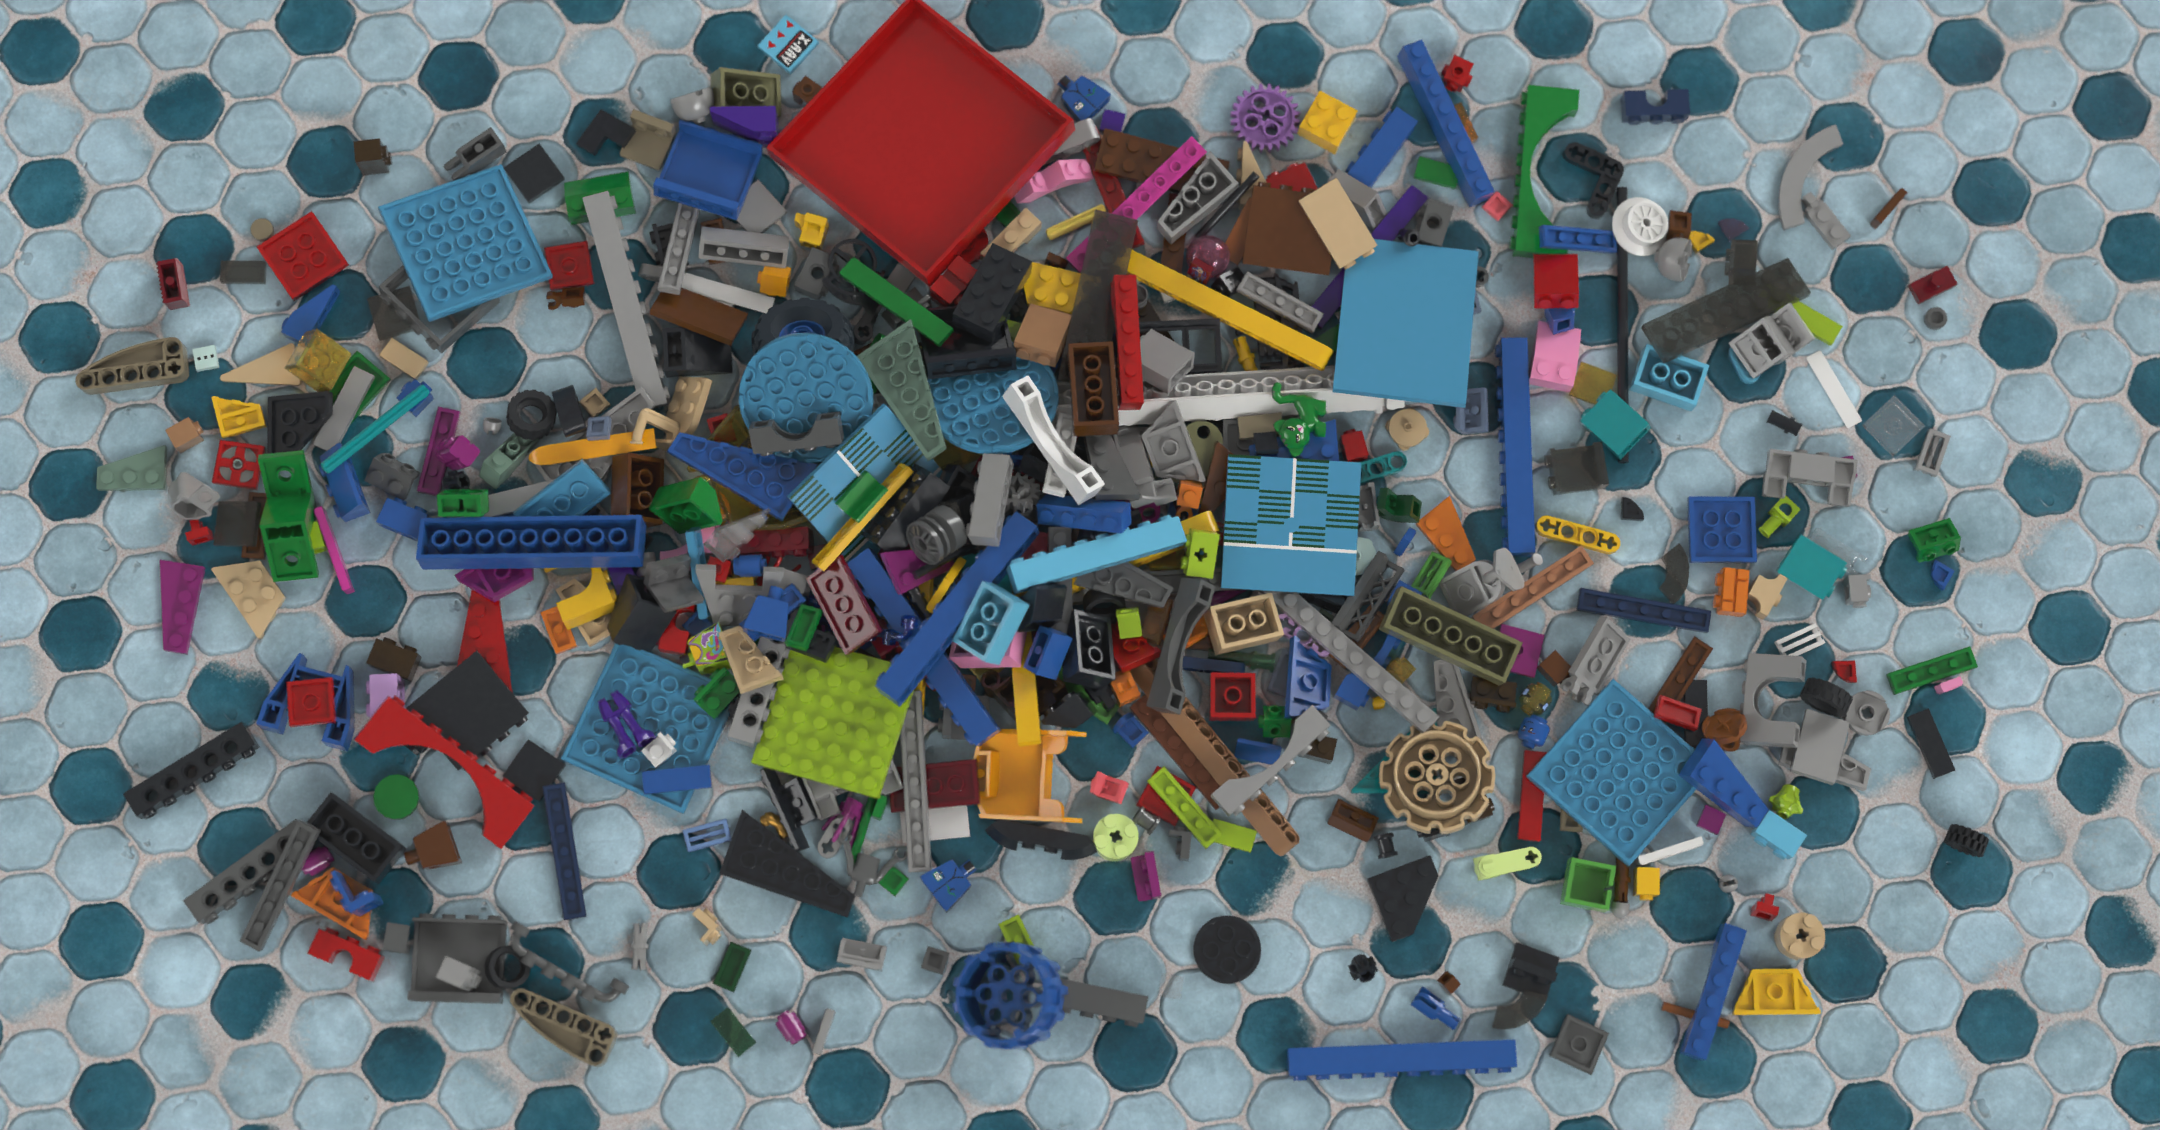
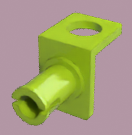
(1778, 517)
(1129, 622)

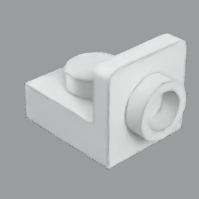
(659, 749)

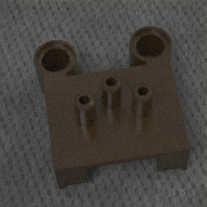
(1048, 691)

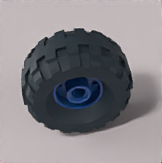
(803, 317)

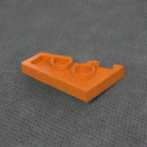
(1447, 534)

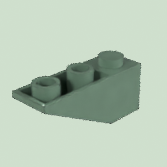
(505, 460)

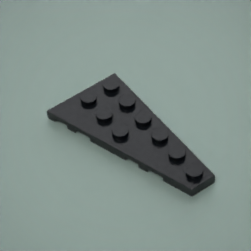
(771, 864)

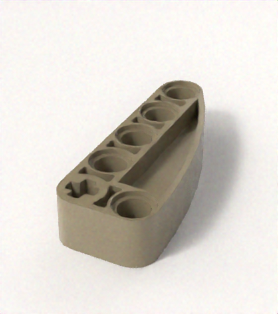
(141, 359)
(566, 1035)

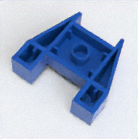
(274, 710)

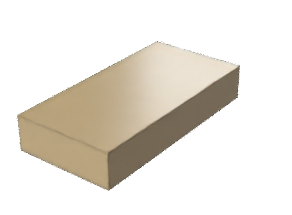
(403, 358)

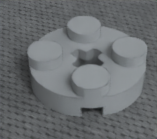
(1877, 707)

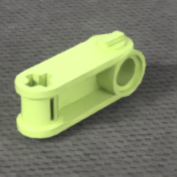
(1504, 863)

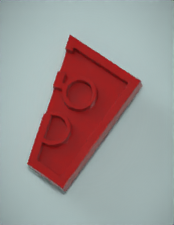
(1131, 651)

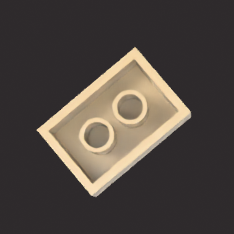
(1243, 623)

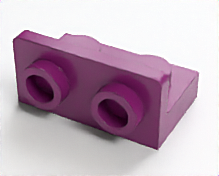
(1146, 877)

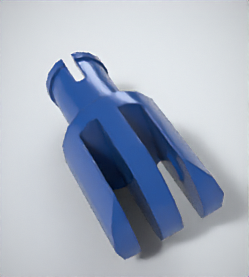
(1434, 1008)

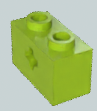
(1208, 543)

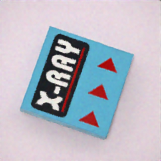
(788, 44)

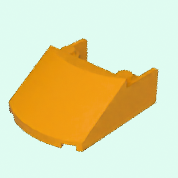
(1018, 780)

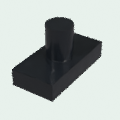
(1329, 602)

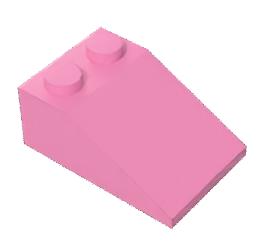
(1554, 358)

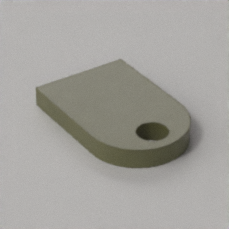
(1203, 447)

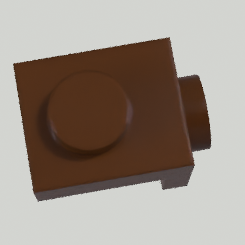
(805, 90)

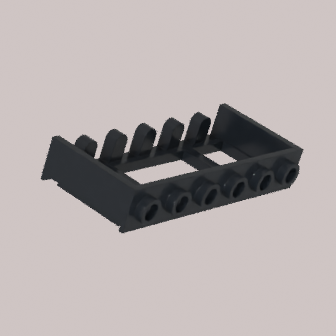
(1185, 326)

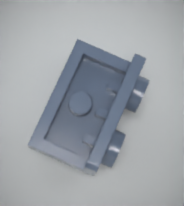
(1475, 414)

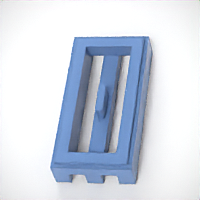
(688, 841)

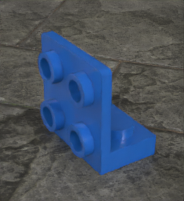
(364, 901)

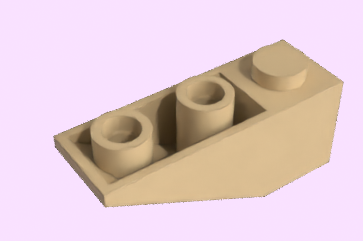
(1248, 165)

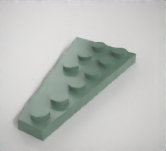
(901, 378)

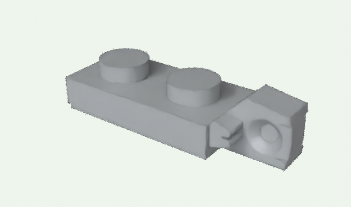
(1824, 221)

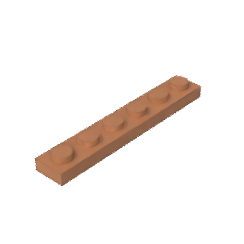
(1534, 588)

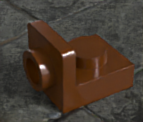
(1679, 225)

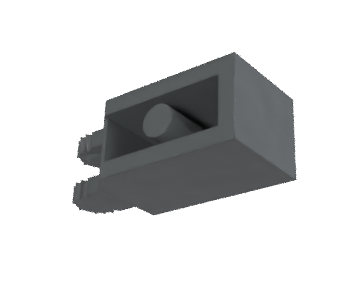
(476, 154)

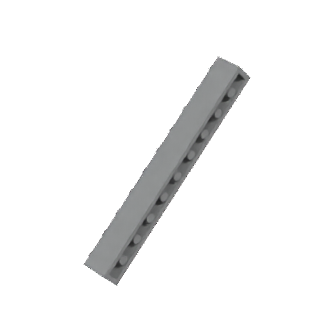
(624, 296)

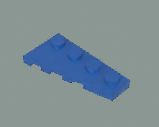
(1317, 449)

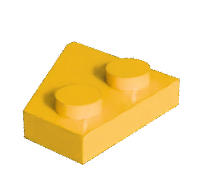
(237, 417)

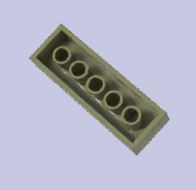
(1450, 635)

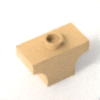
(1765, 594)

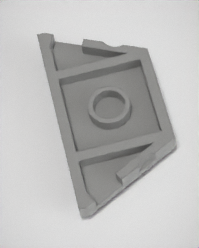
(1172, 447)

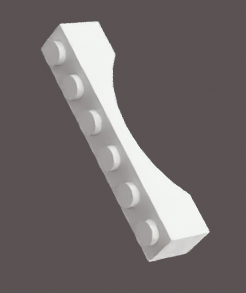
(1075, 474)

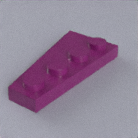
(179, 600)

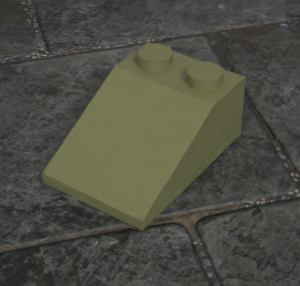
(746, 88)

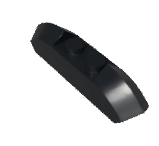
(1010, 833)

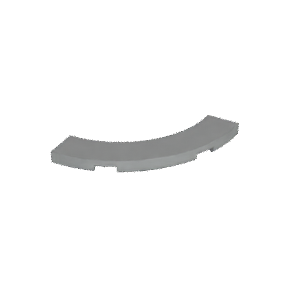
(1796, 172)

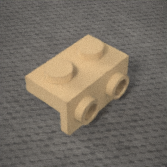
(708, 920)

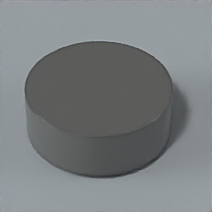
(1935, 318)

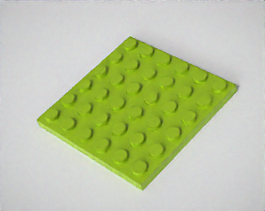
(832, 723)

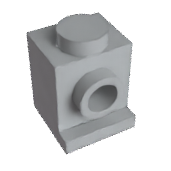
(1857, 590)

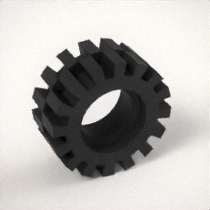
(1966, 840)

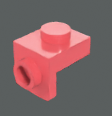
(1108, 788)

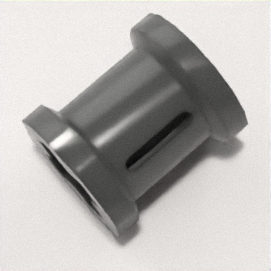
(1146, 820)

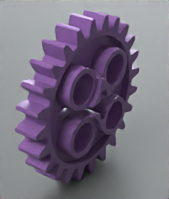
(1257, 135)

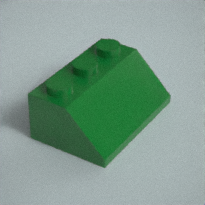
(616, 184)
(687, 505)

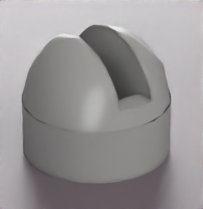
(492, 424)
(1730, 888)
(1620, 910)

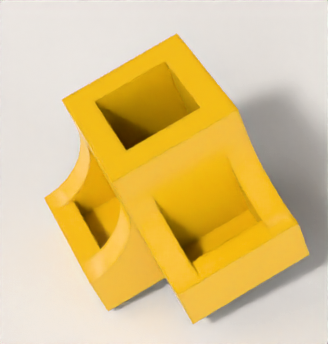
(813, 229)

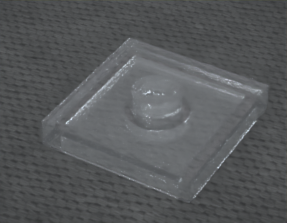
(1893, 425)

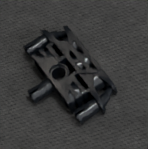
(1265, 350)

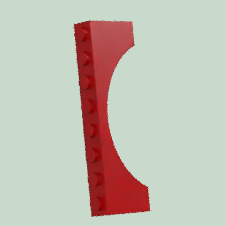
(396, 726)

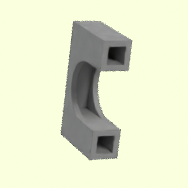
(1762, 671)

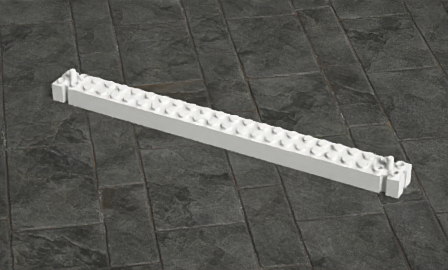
(1232, 396)

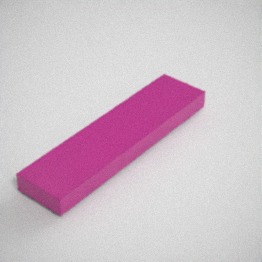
(333, 549)

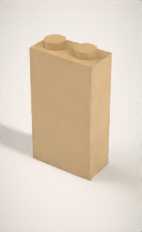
(1338, 224)

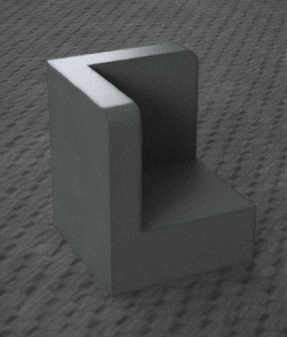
(396, 938)

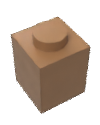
(185, 434)

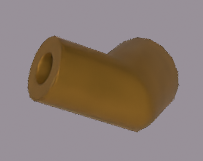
(774, 820)

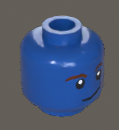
(1533, 731)

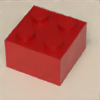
(1232, 697)

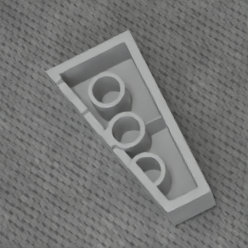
(1199, 196)

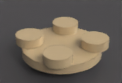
(1407, 428)

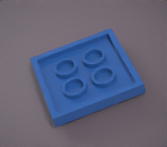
(1722, 529)

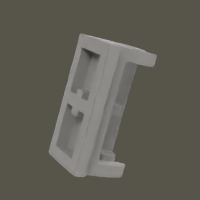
(1368, 511)
(861, 954)

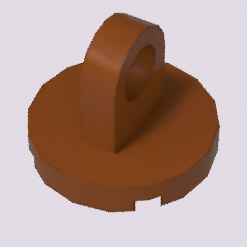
(1725, 728)

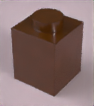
(1554, 668)

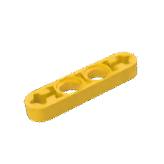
(1578, 531)

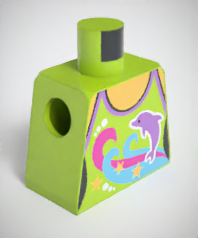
(706, 651)

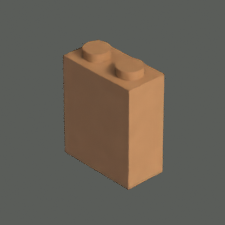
(1042, 335)

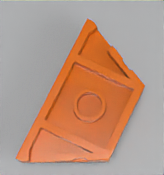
(324, 899)

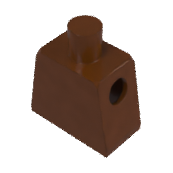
(434, 848)

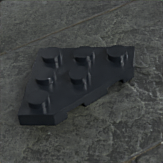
(296, 419)
(1403, 895)

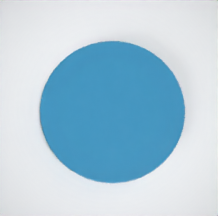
(802, 378)
(977, 415)

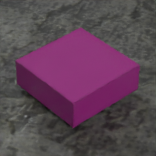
(1711, 819)

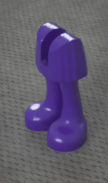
(641, 736)

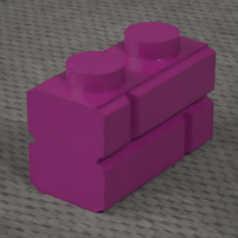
(457, 452)

